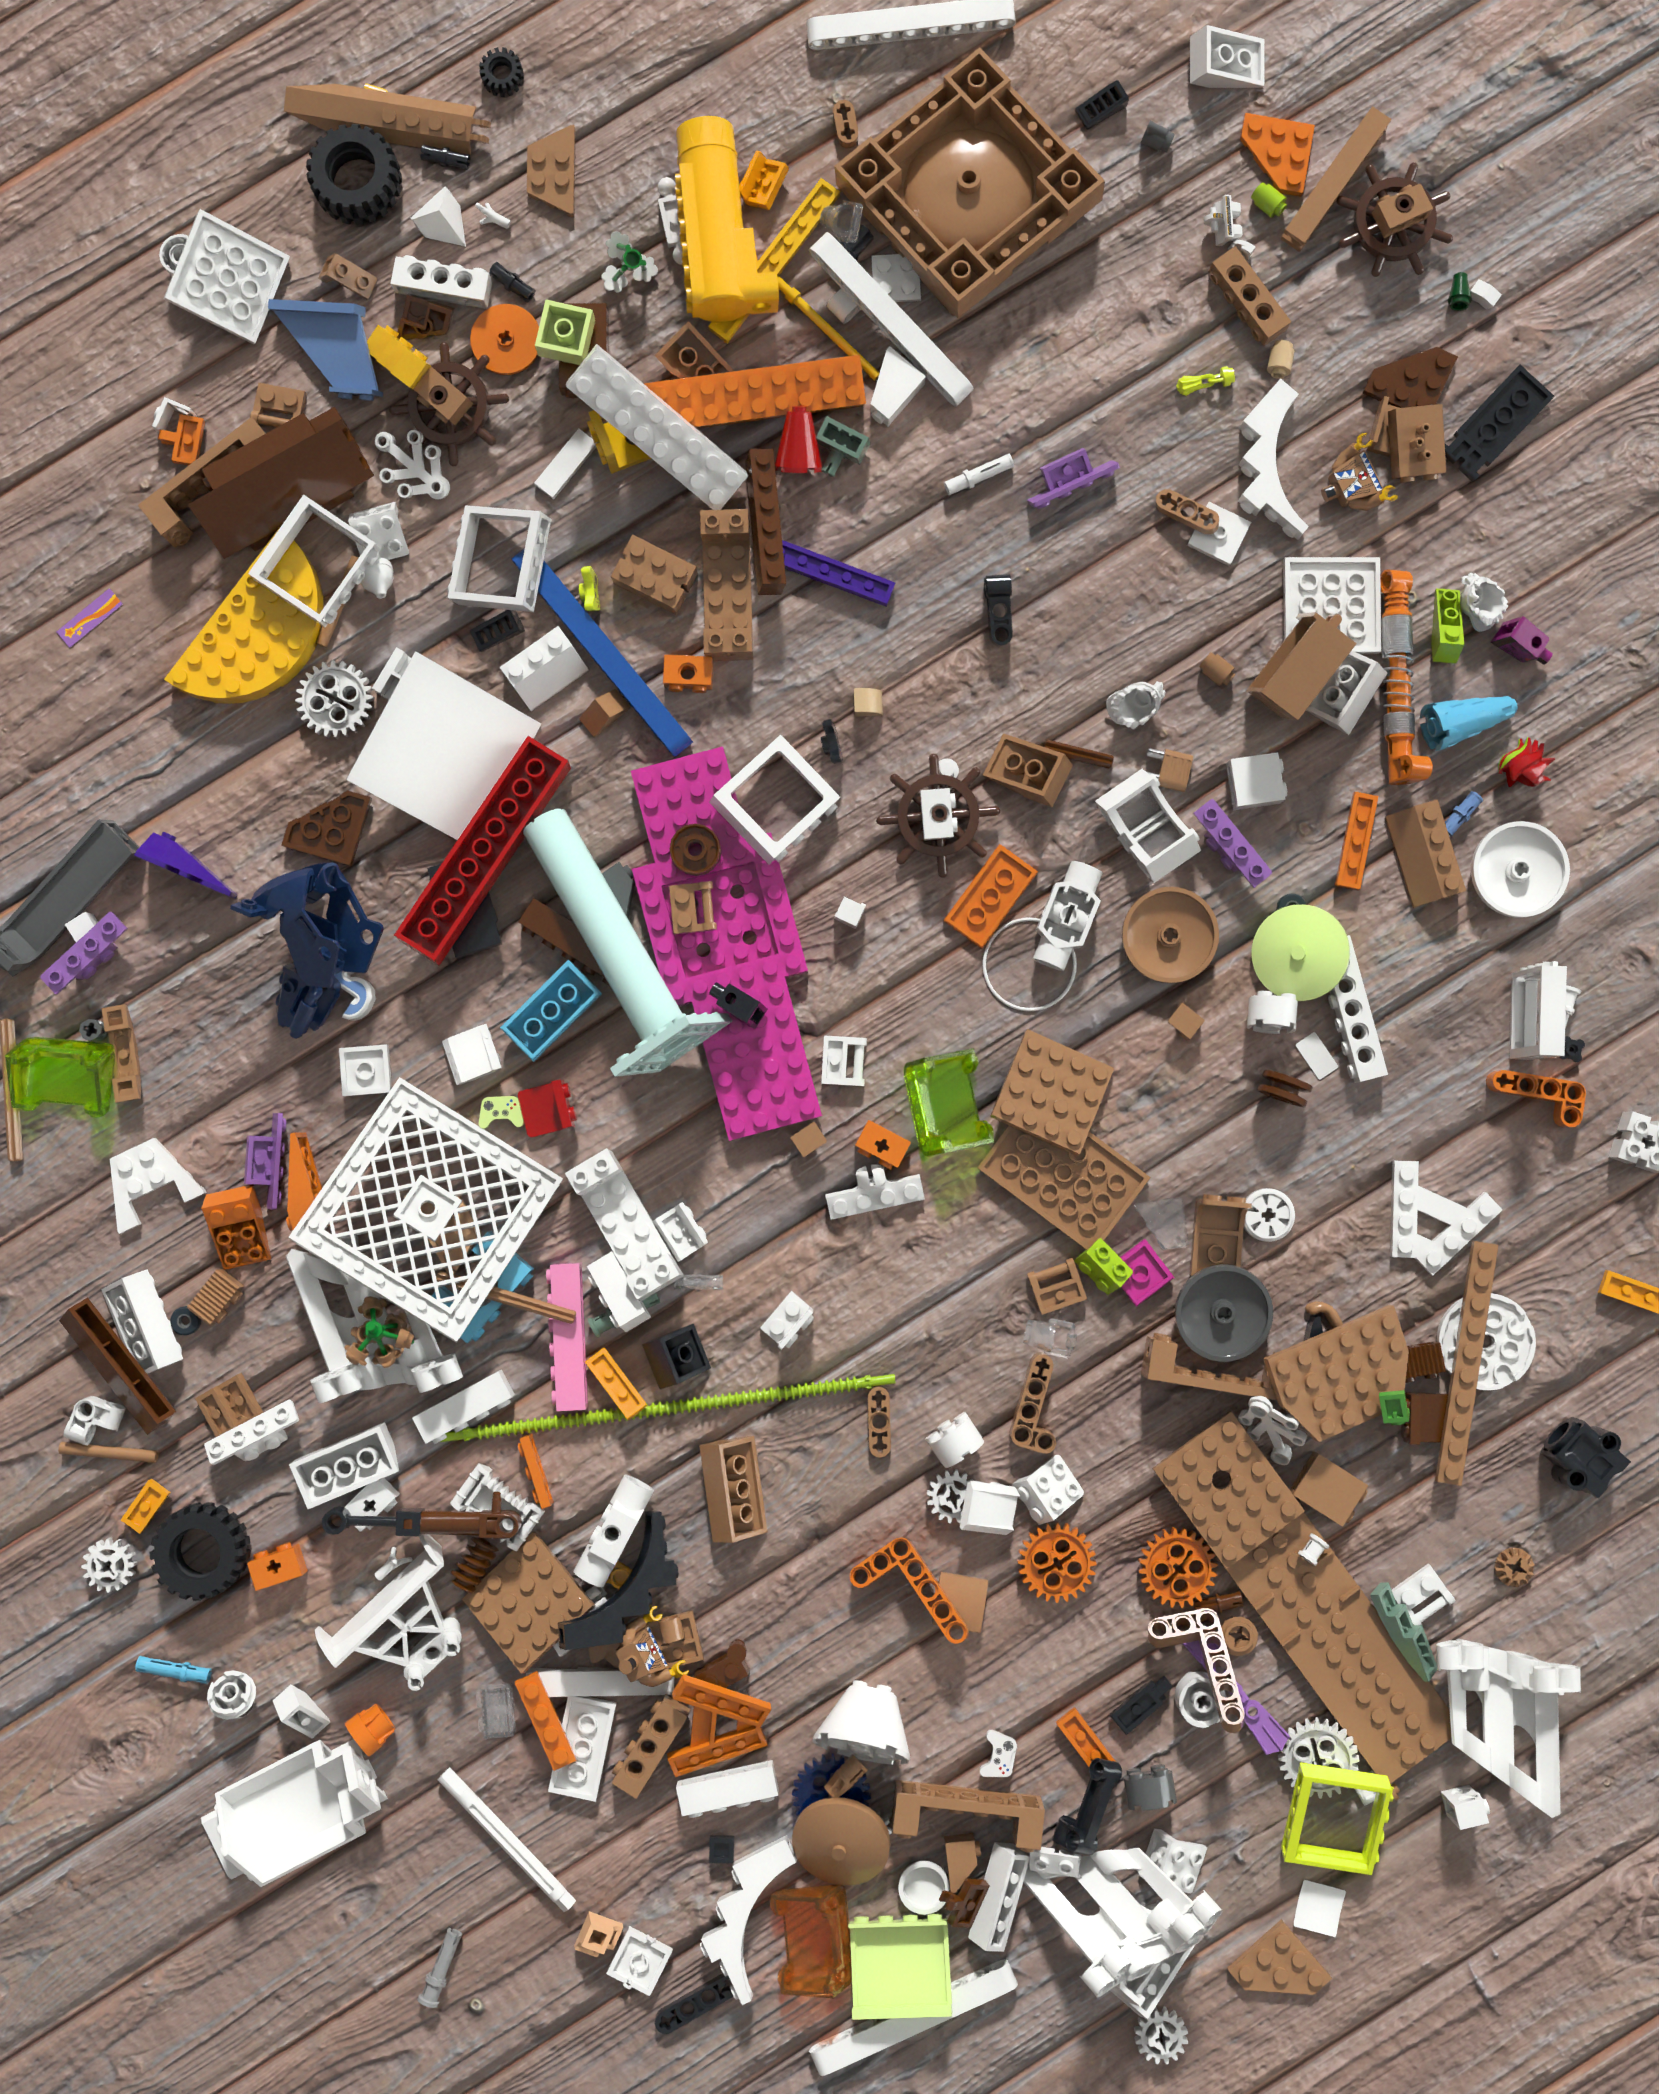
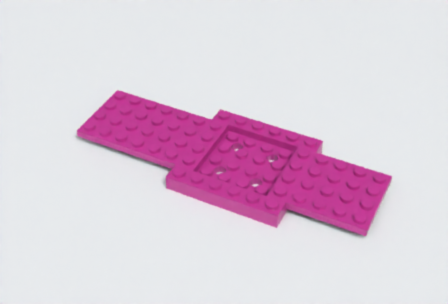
(758, 1071)

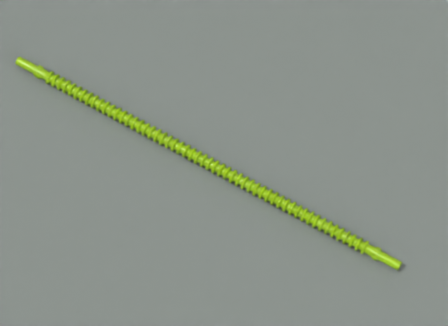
(556, 1422)

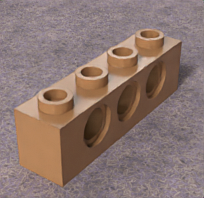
(1234, 264)
(632, 1779)

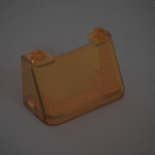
(815, 1940)

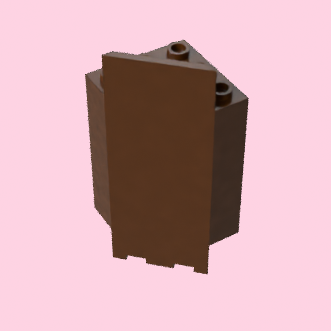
(266, 478)

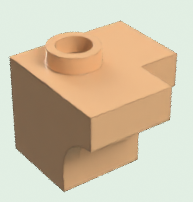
(598, 1935)

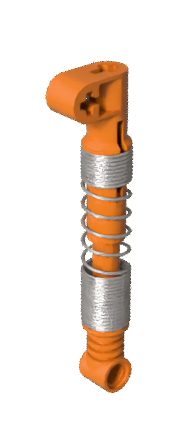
(1398, 646)

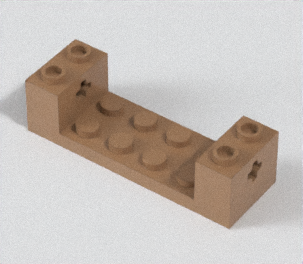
(179, 491)
(727, 584)
(1160, 1366)
(1025, 1808)

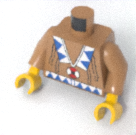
(1355, 480)
(641, 1655)

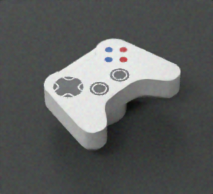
(1002, 1755)

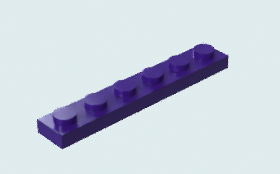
(837, 574)

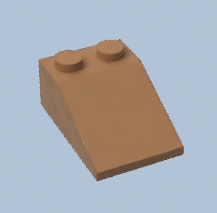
(1028, 769)

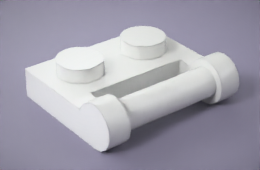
(836, 1059)
(1417, 1589)

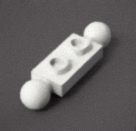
(668, 210)

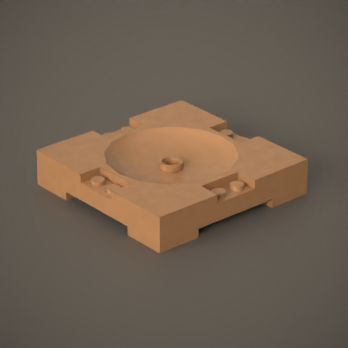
(961, 233)

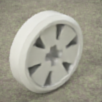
(1275, 1227)

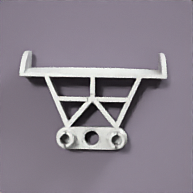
(442, 1633)

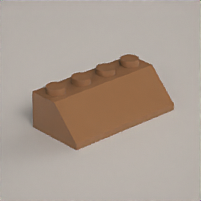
(1425, 853)
(733, 1489)

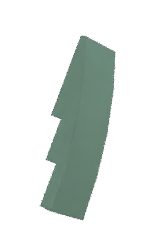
(1407, 1637)

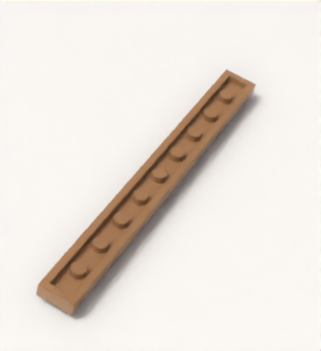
(1466, 1363)

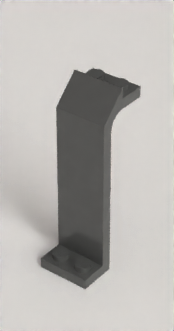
(64, 895)

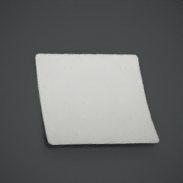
(1319, 1908)

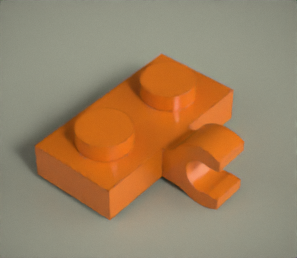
(186, 440)

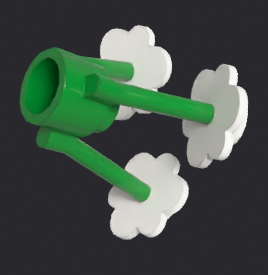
(631, 260)

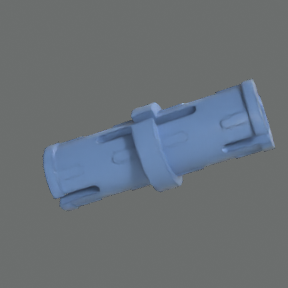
(1462, 812)

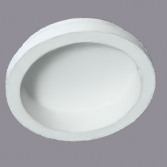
(922, 1886)

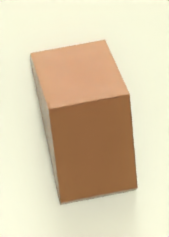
(604, 712)

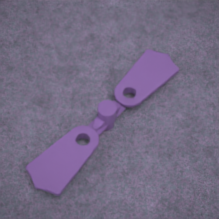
(1262, 1725)

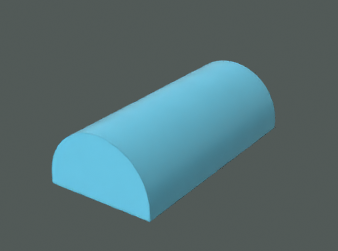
(551, 1010)

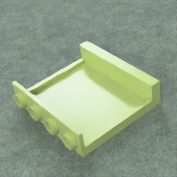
(900, 1967)

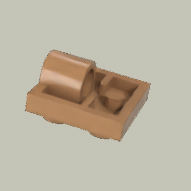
(678, 1638)

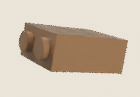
(1329, 1489)

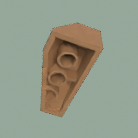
(691, 355)

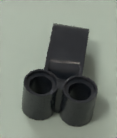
(998, 591)

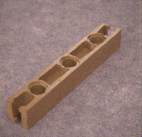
(1336, 179)

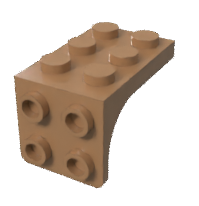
(1218, 1231)

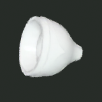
(378, 577)

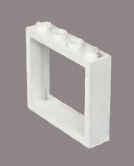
(283, 540)
(531, 562)
(1551, 1012)

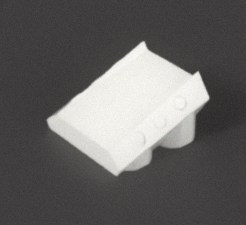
(472, 1054)
(989, 1508)

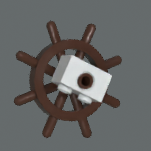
(936, 815)

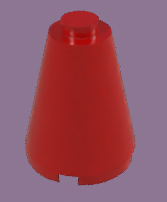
(798, 443)

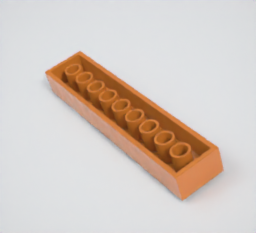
(765, 391)

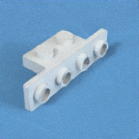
(253, 1436)

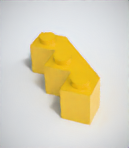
(397, 355)

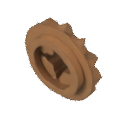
(1511, 1556)
(1248, 1629)

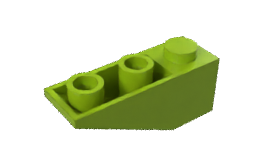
(1447, 626)

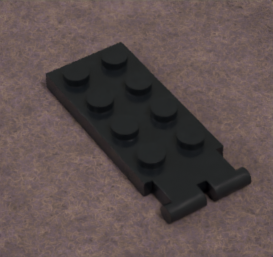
(1497, 422)

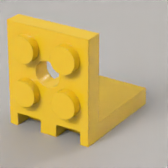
(613, 445)

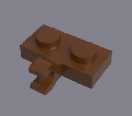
(966, 1904)

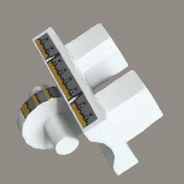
(1221, 220)

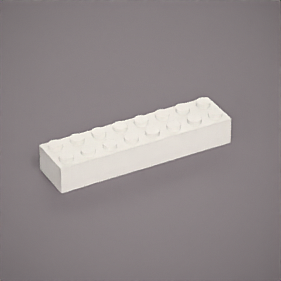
(656, 428)

